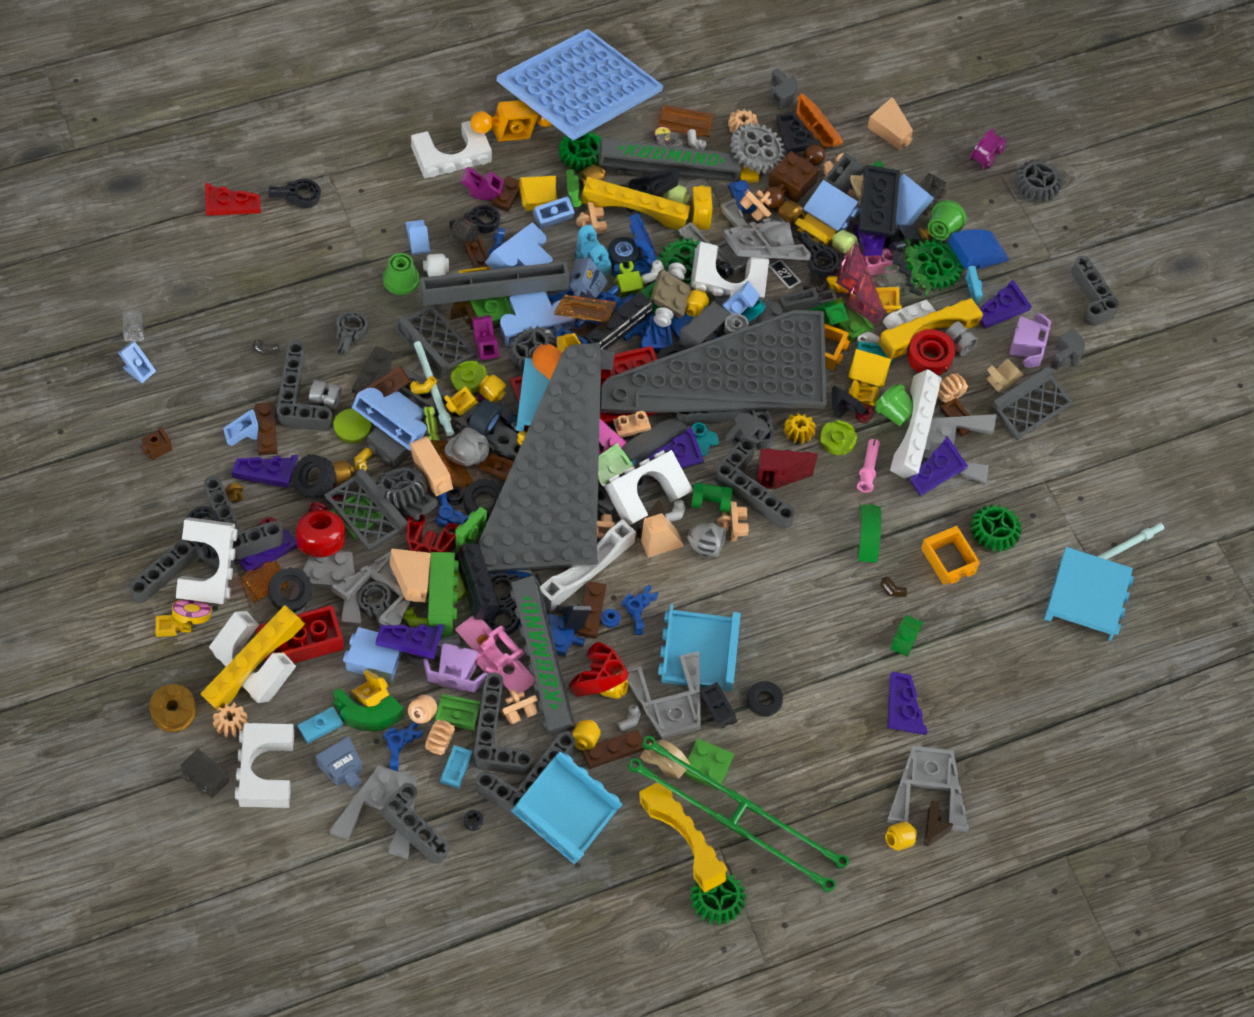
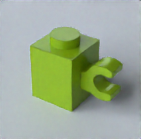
(629, 281)

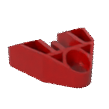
(415, 530)
(602, 673)

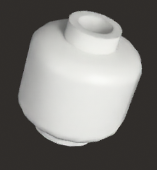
(436, 265)

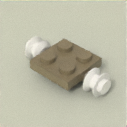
(670, 294)

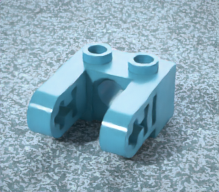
(589, 246)

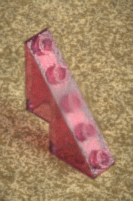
(857, 279)

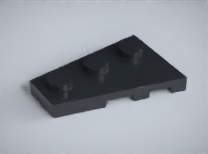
(794, 134)
(656, 183)

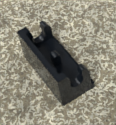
(718, 705)

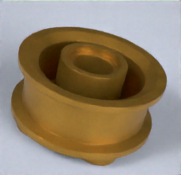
(171, 696)

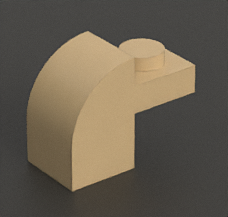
(1004, 376)
(666, 765)

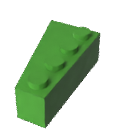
(442, 591)

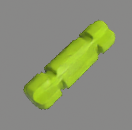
(431, 423)

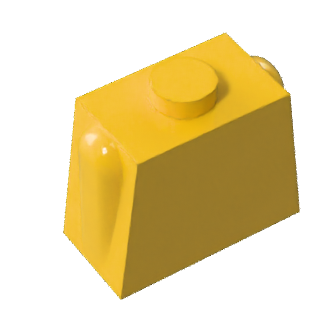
(537, 191)
(701, 207)
(869, 369)

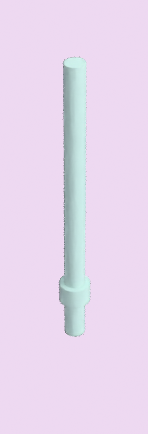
(444, 416)
(1145, 535)

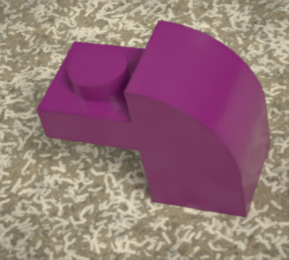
(482, 187)
(484, 337)

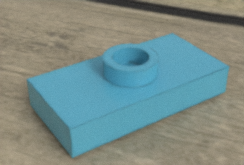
(974, 285)
(320, 725)
(456, 767)

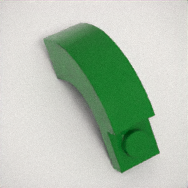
(869, 533)
(368, 718)

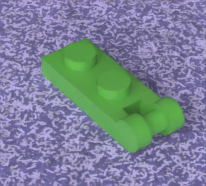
(573, 188)

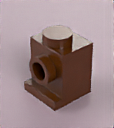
(156, 444)

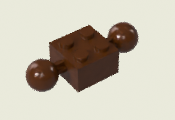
(794, 176)

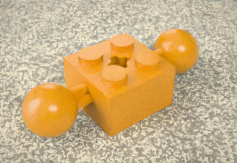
(511, 121)

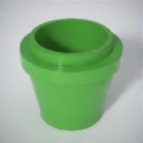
(946, 219)
(401, 275)
(895, 405)

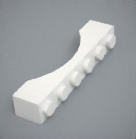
(910, 452)
(612, 545)

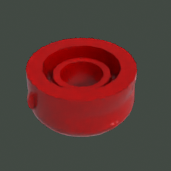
(935, 343)
(320, 533)

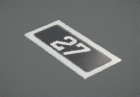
(784, 273)

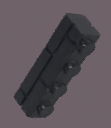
(621, 322)
(477, 582)

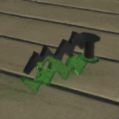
(912, 274)

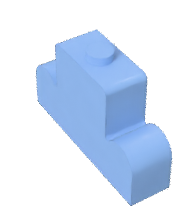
(521, 250)
(531, 311)
(392, 414)

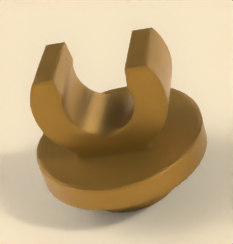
(924, 234)
(234, 492)

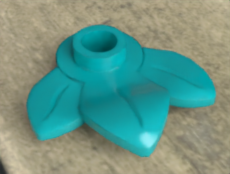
(752, 312)
(704, 439)

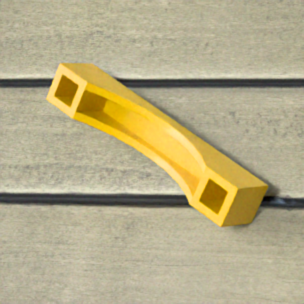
(666, 211)
(896, 340)
(272, 635)
(661, 806)

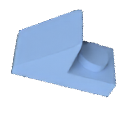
(418, 237)
(744, 297)
(136, 362)
(242, 427)

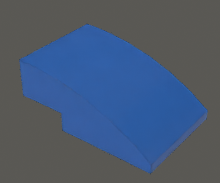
(977, 248)

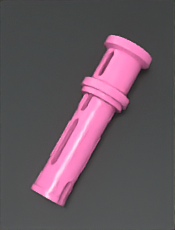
(868, 472)

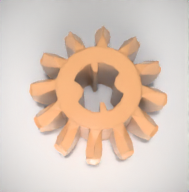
(739, 118)
(952, 387)
(229, 727)
(439, 737)

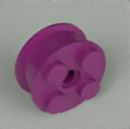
(988, 148)

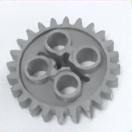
(757, 147)

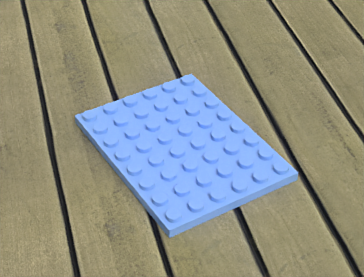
(579, 84)

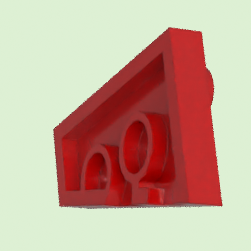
(228, 202)

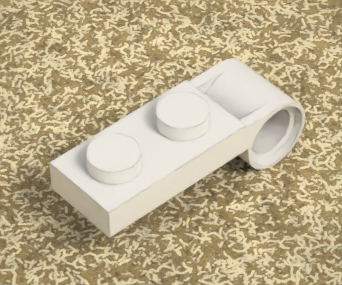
(908, 314)

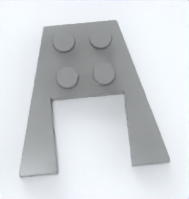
(750, 243)
(724, 251)
(944, 427)
(381, 572)
(325, 573)
(674, 713)
(932, 770)
(375, 794)

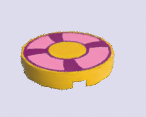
(191, 610)

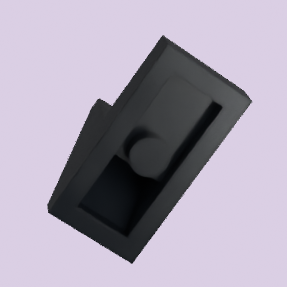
(903, 233)
(843, 401)
(574, 615)

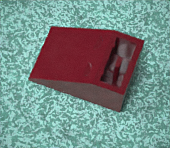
(785, 467)

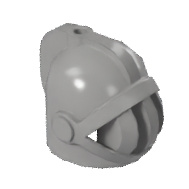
(777, 233)
(467, 448)
(707, 539)

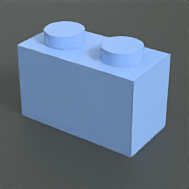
(553, 212)

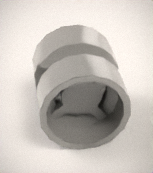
(734, 323)
(963, 340)
(318, 394)

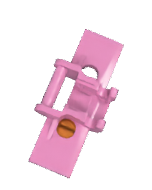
(490, 658)

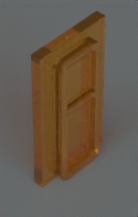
(684, 119)
(585, 308)
(458, 473)

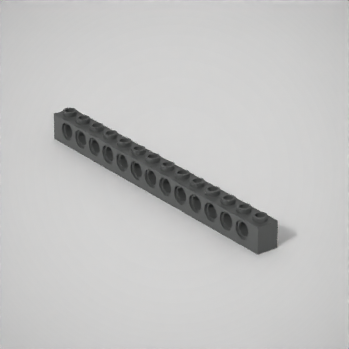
(499, 434)

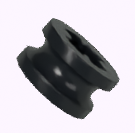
(724, 269)
(455, 500)
(476, 825)

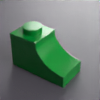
(834, 311)
(906, 635)

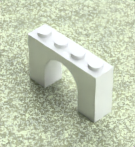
(436, 163)
(706, 278)
(624, 489)
(220, 537)
(230, 642)
(255, 740)

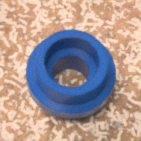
(610, 623)

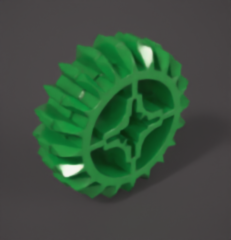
(582, 151)
(1004, 536)
(734, 894)

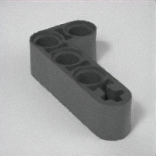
(1103, 301)
(418, 826)

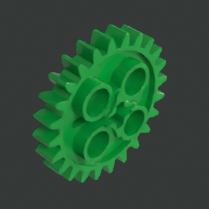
(677, 249)
(939, 264)

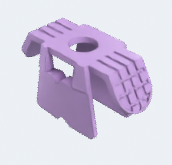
(1027, 340)
(456, 669)

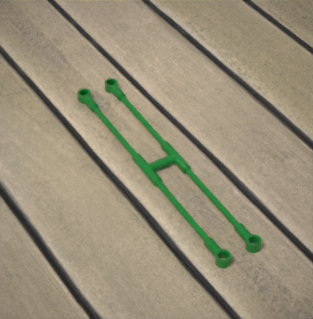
(743, 804)

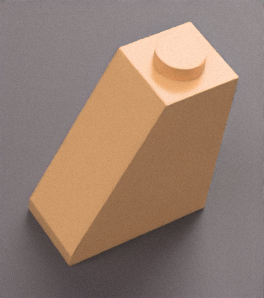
(891, 125)
(431, 465)
(659, 535)
(411, 573)

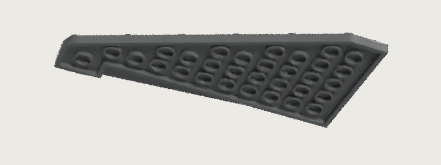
(749, 369)
(552, 489)

